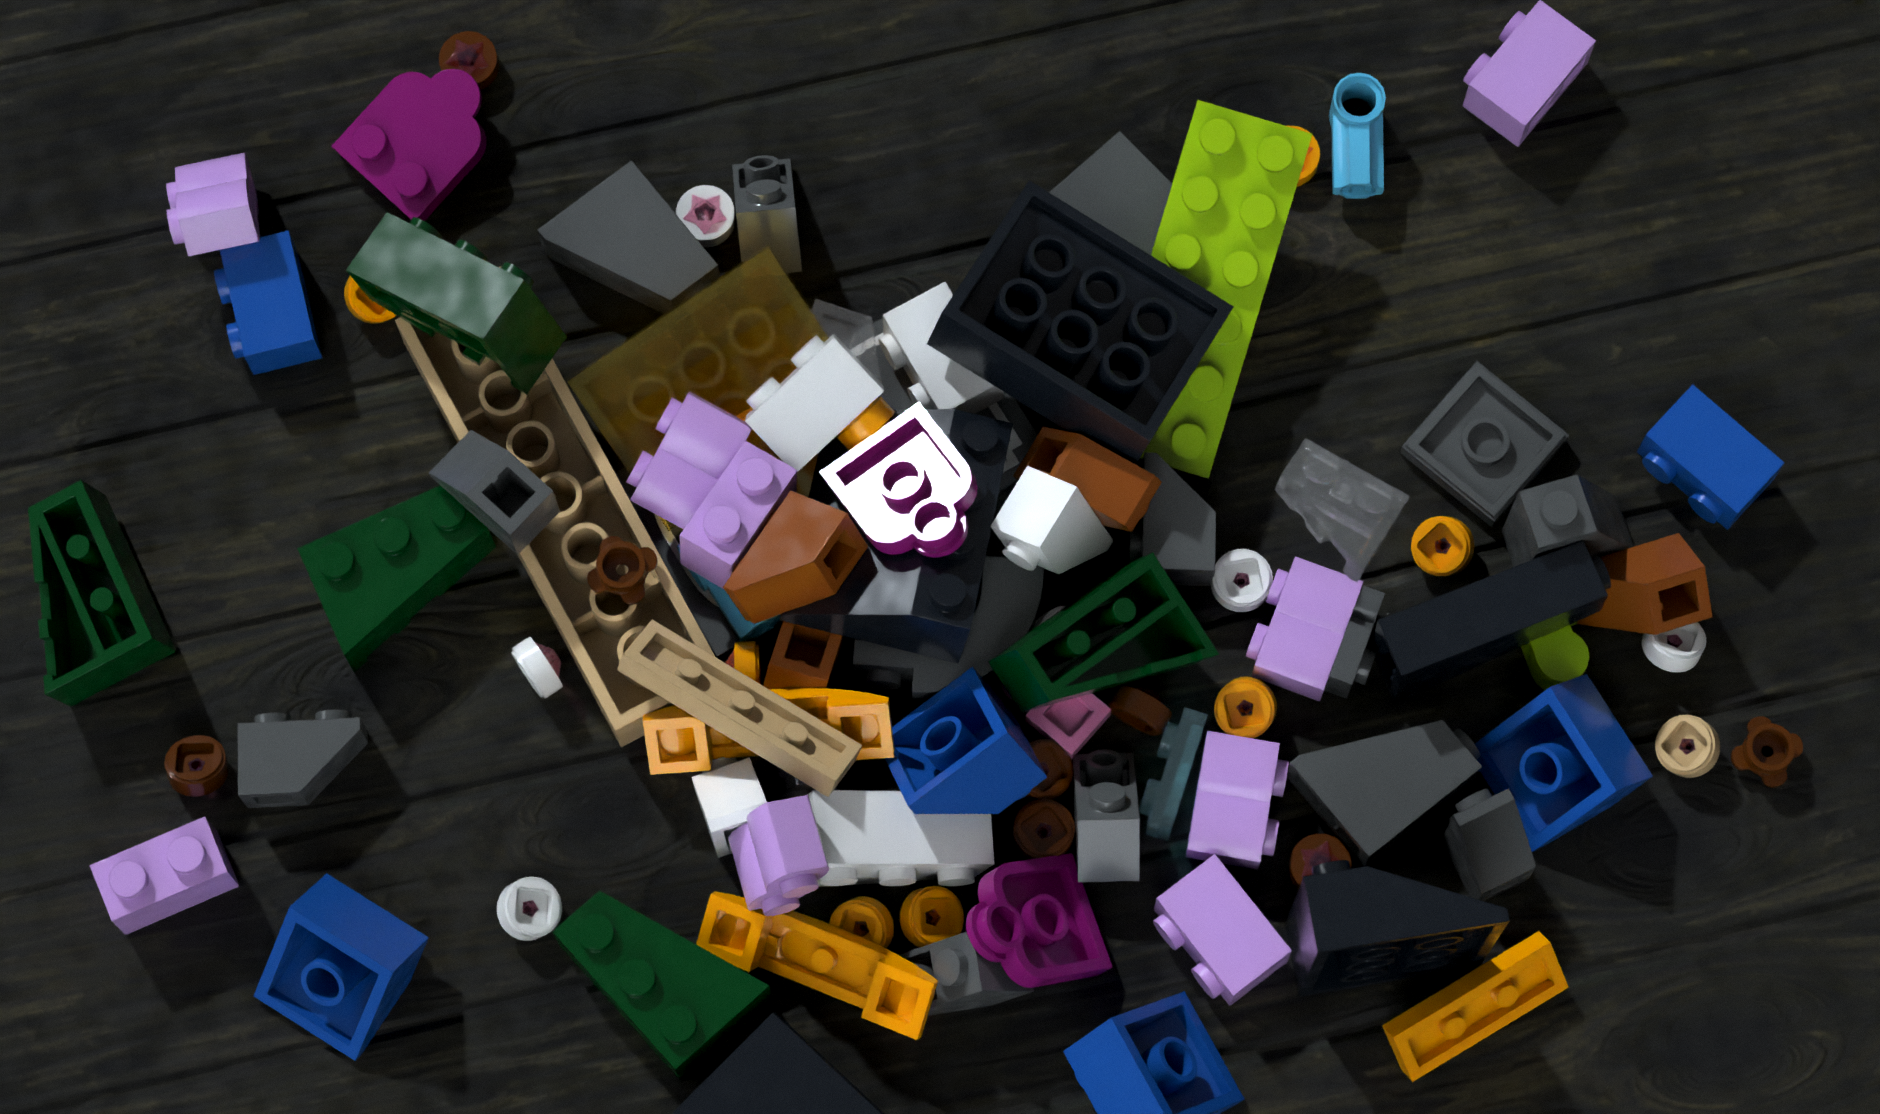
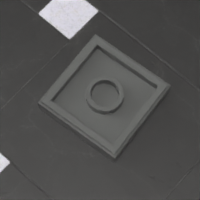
(1484, 443)

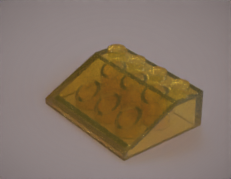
(711, 344)

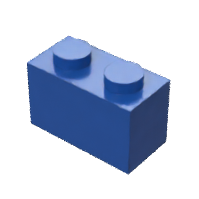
(269, 304)
(1708, 458)

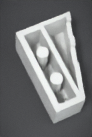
(883, 842)

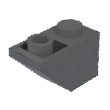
(767, 209)
(497, 490)
(1176, 528)
(295, 759)
(1106, 817)
(1488, 844)
(963, 976)

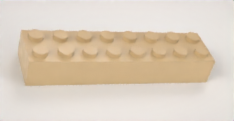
(559, 447)

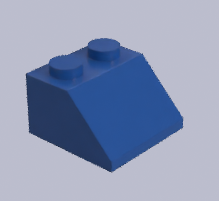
(963, 752)
(1561, 760)
(339, 965)
(1154, 1063)

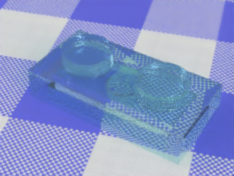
(1180, 748)

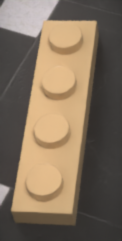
(739, 707)

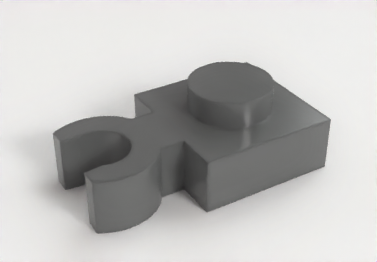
(1353, 657)

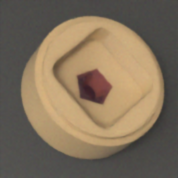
(1687, 746)

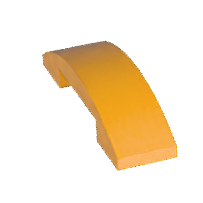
(685, 744)
(822, 958)

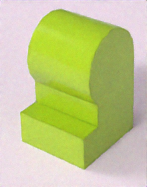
(1556, 657)

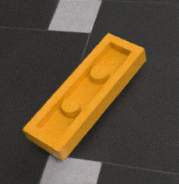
(1475, 1006)

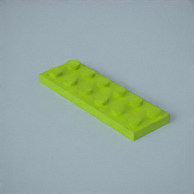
(1224, 236)

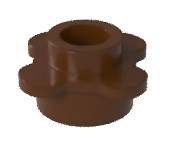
(615, 553)
(1766, 734)

